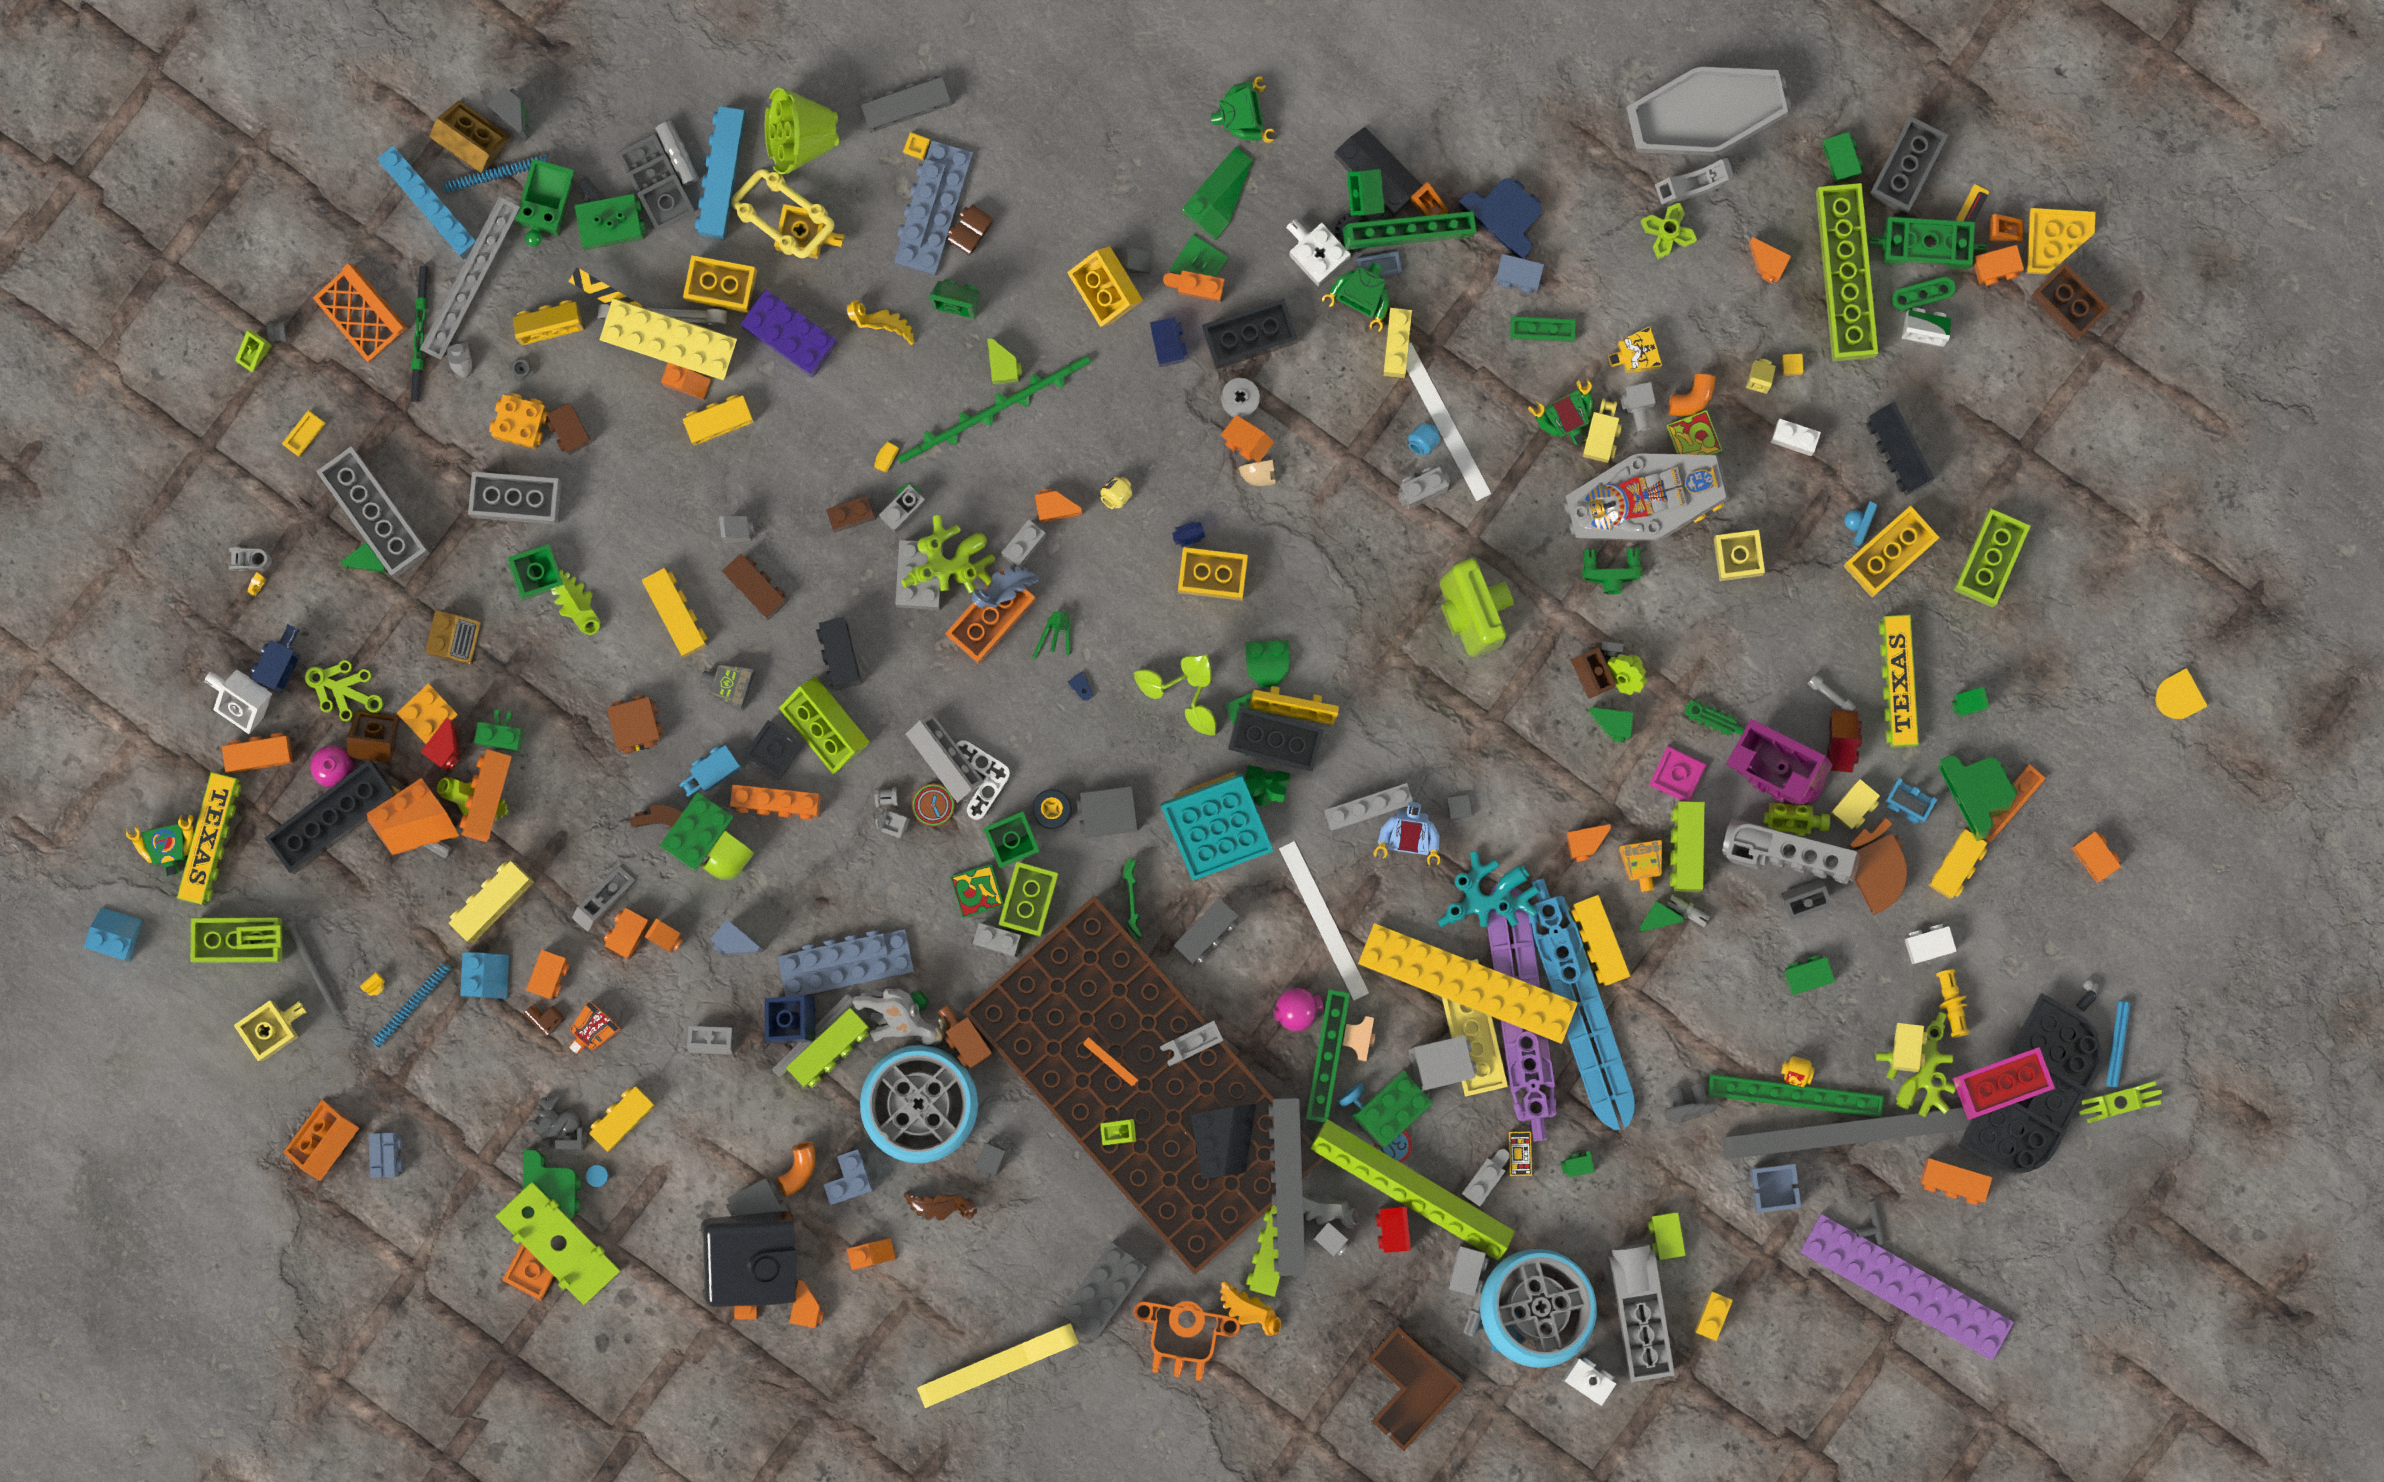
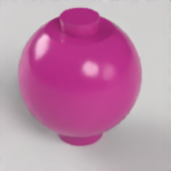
(1297, 1009)

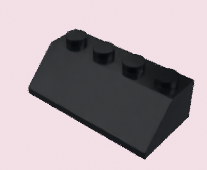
(1366, 152)
(1900, 449)

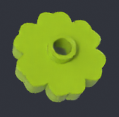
(1627, 673)

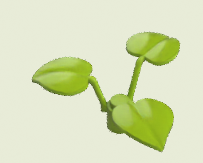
(1198, 673)

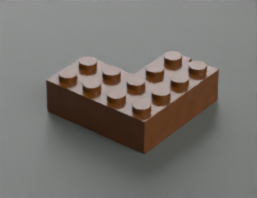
(1422, 1385)

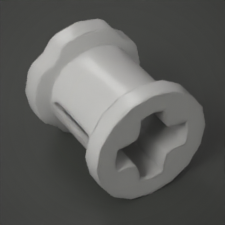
(890, 797)

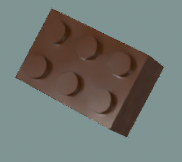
(2070, 302)

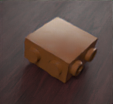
(635, 724)

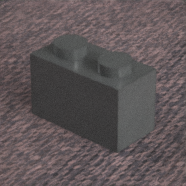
(1806, 899)

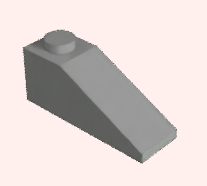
(602, 899)

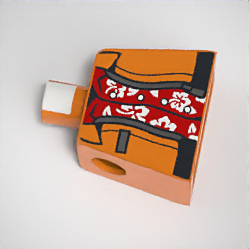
(592, 1029)

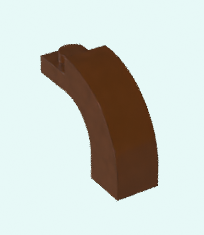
(659, 815)

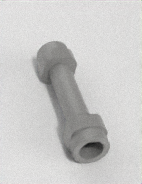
(1817, 683)

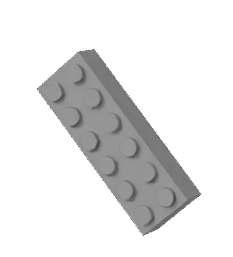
(373, 512)

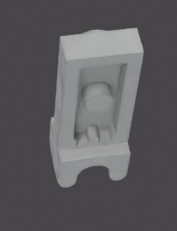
(1193, 1042)

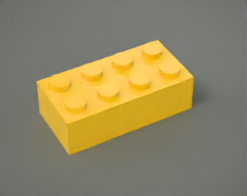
(1891, 551)

